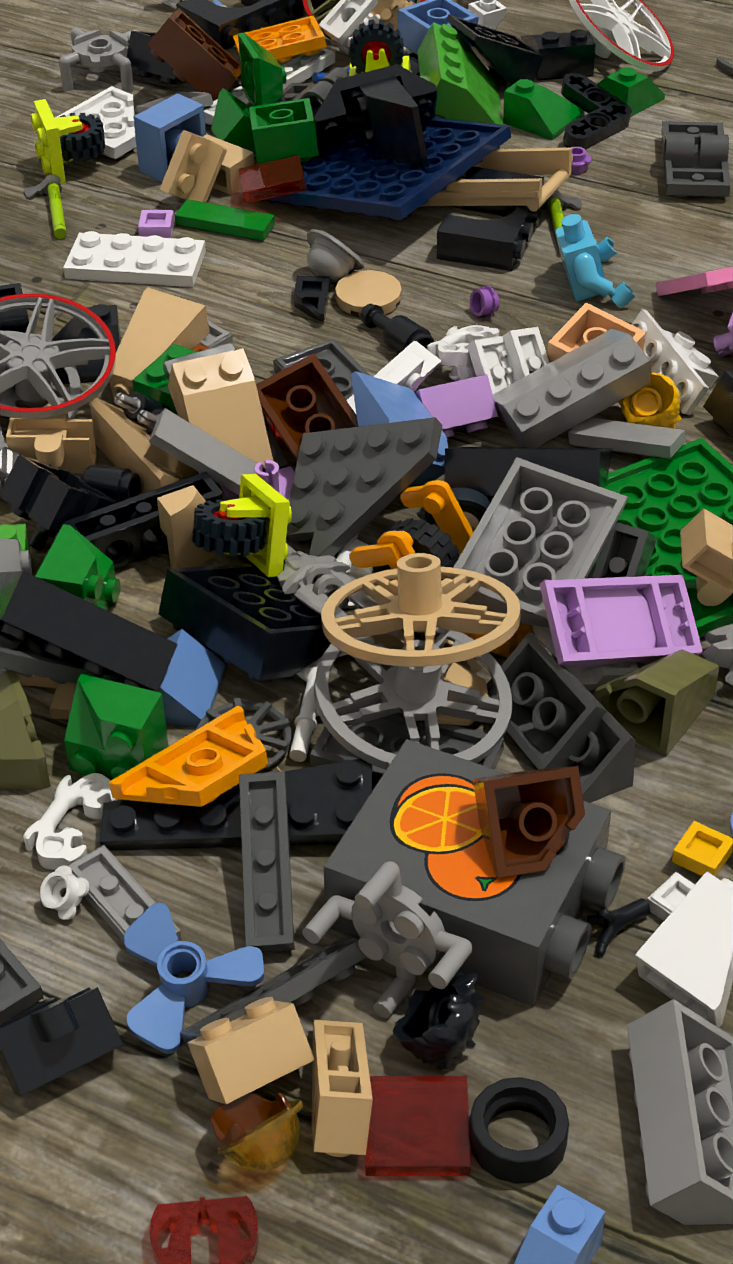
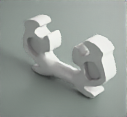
(453, 348)
(68, 845)

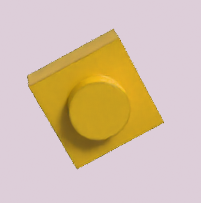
(702, 850)

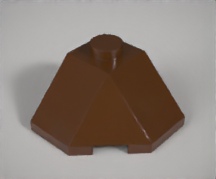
(527, 816)

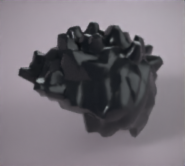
(441, 1021)

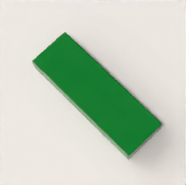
(225, 220)

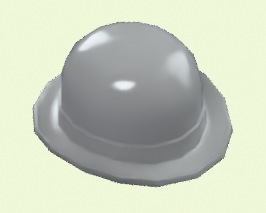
(330, 256)

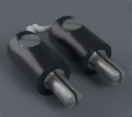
(141, 408)

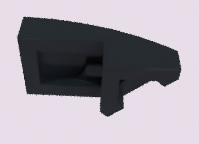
(312, 295)

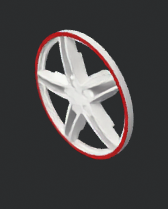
(618, 33)

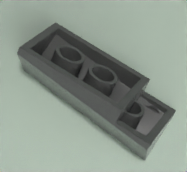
(564, 723)

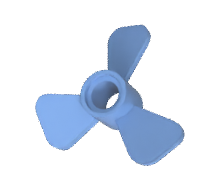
(161, 1014)

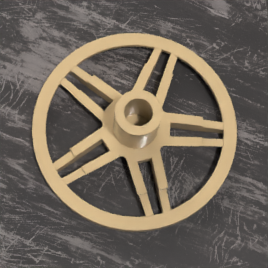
(420, 602)

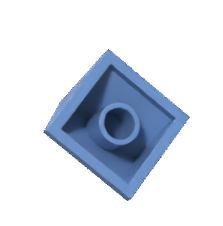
(190, 681)

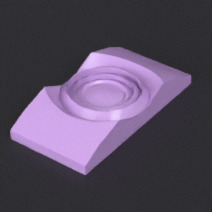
(619, 619)

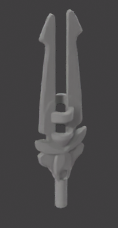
(316, 579)

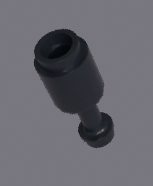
(398, 330)
(113, 481)

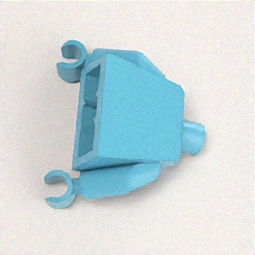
(583, 260)

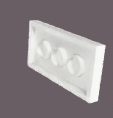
(135, 259)

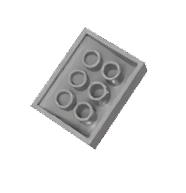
(538, 531)

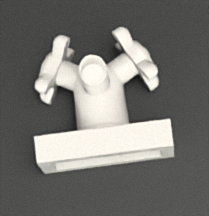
(345, 18)

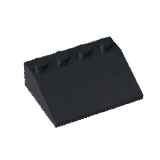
(486, 467)
(244, 619)
(83, 631)

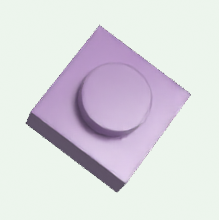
(156, 223)

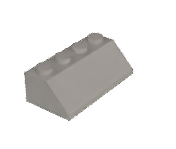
(573, 388)
(684, 1113)

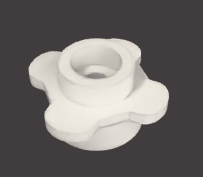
(53, 892)

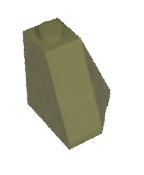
(661, 698)
(21, 753)

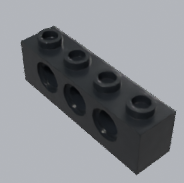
(132, 527)

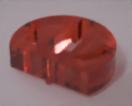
(221, 1215)

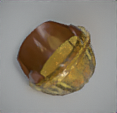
(257, 1131)

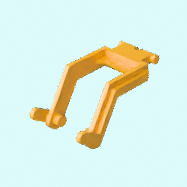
(392, 545)

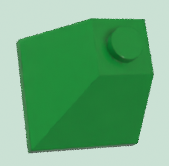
(260, 73)
(633, 89)
(538, 109)
(233, 121)

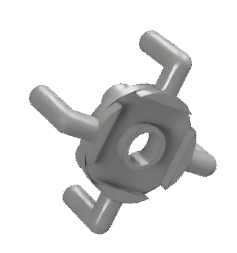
(97, 53)
(397, 931)

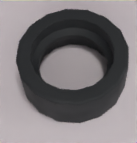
(511, 1164)

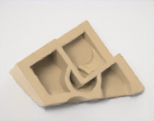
(177, 522)

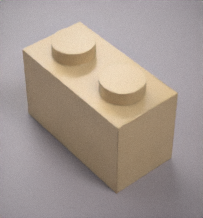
(250, 1050)

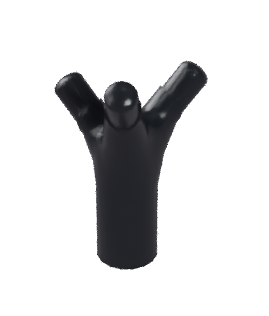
(616, 920)

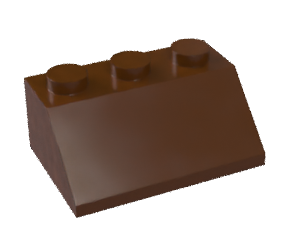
(194, 55)
(304, 402)

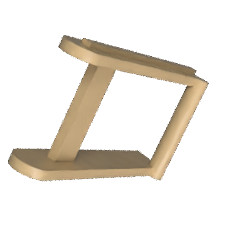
(510, 191)

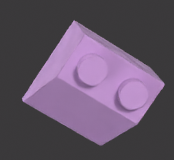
(461, 404)

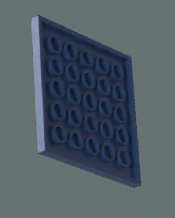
(360, 181)

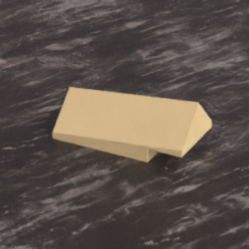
(128, 446)

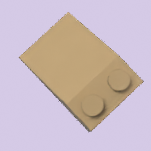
(223, 401)

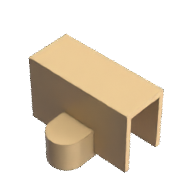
(54, 441)
(709, 555)

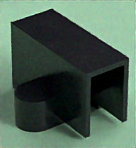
(55, 1039)

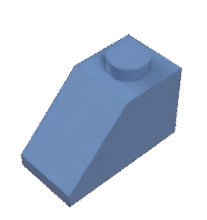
(563, 1231)

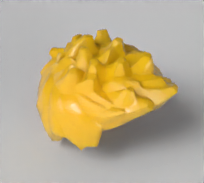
(654, 404)

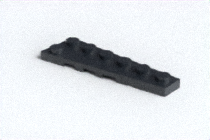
(319, 804)

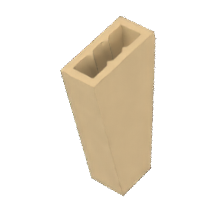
(154, 328)

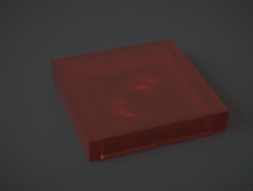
(272, 179)
(418, 1127)

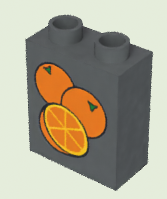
(430, 827)

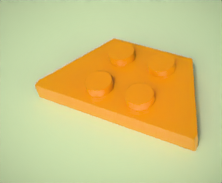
(196, 766)

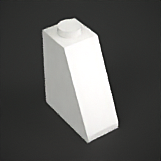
(693, 950)

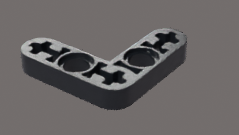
(608, 113)

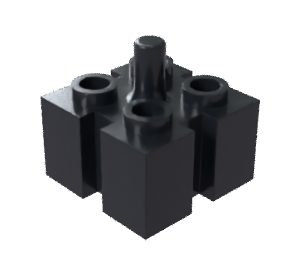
(49, 497)

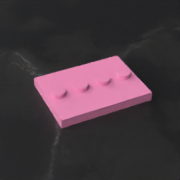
(707, 282)

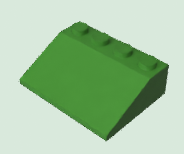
(462, 81)

